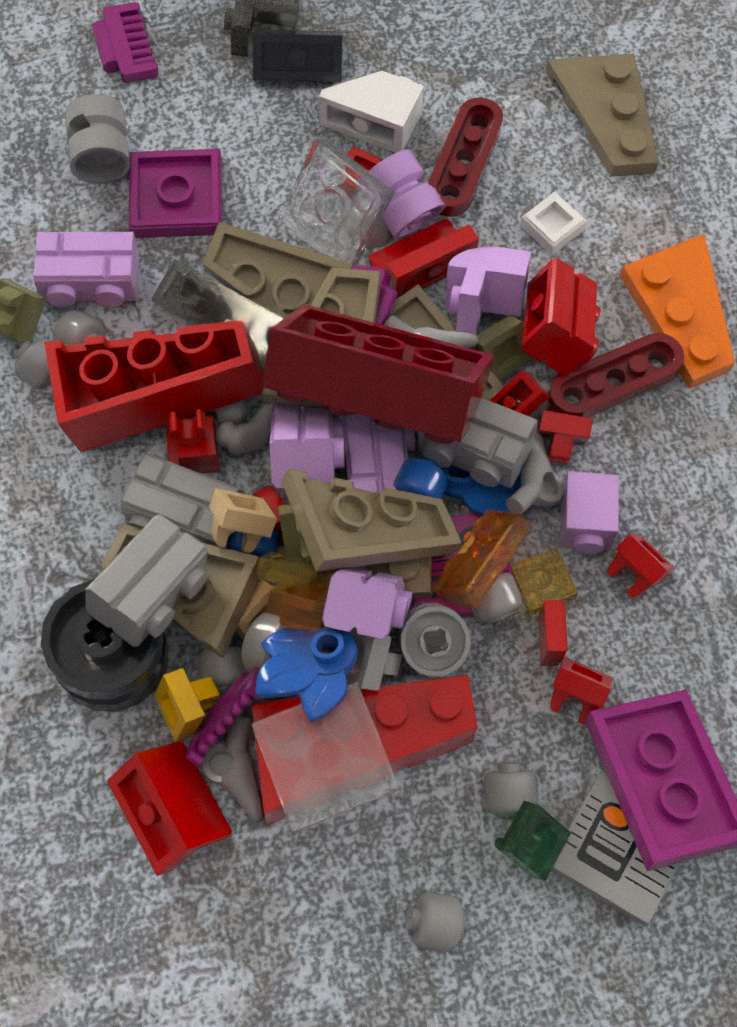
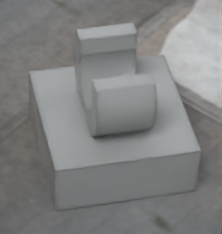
(373, 661)

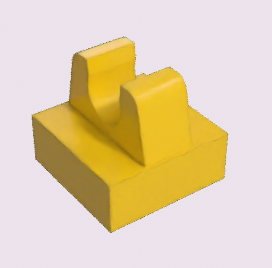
(184, 702)

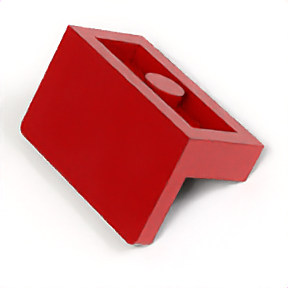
(423, 255)
(168, 805)

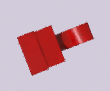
(193, 443)

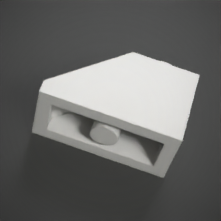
(373, 109)

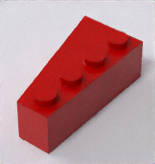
(133, 383)
(411, 719)

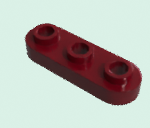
(470, 144)
(628, 365)

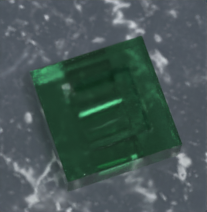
(533, 840)

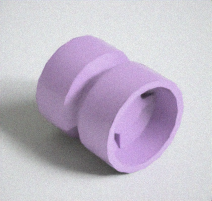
(413, 201)

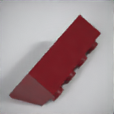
(376, 372)

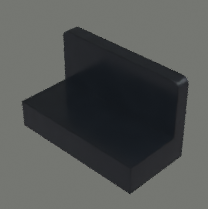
(297, 55)

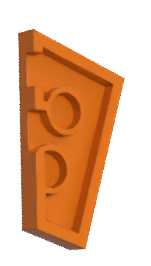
(683, 301)

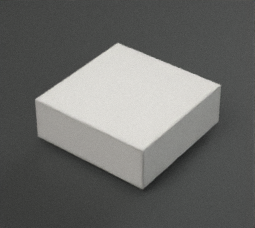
(553, 223)

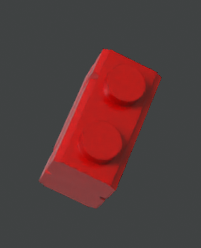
(561, 317)

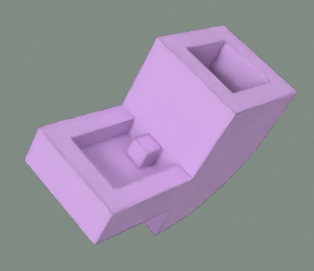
(486, 282)

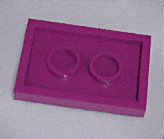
(666, 778)

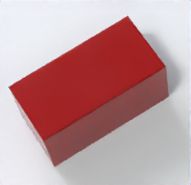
(521, 394)

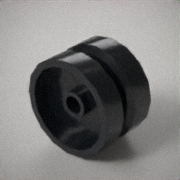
(94, 675)

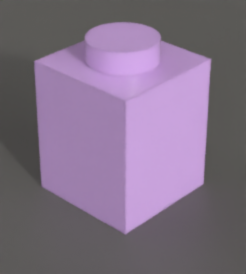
(589, 512)

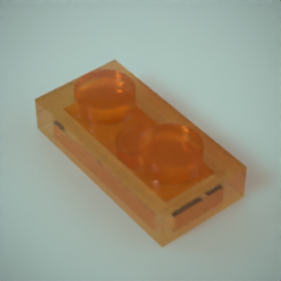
(481, 558)
(298, 606)

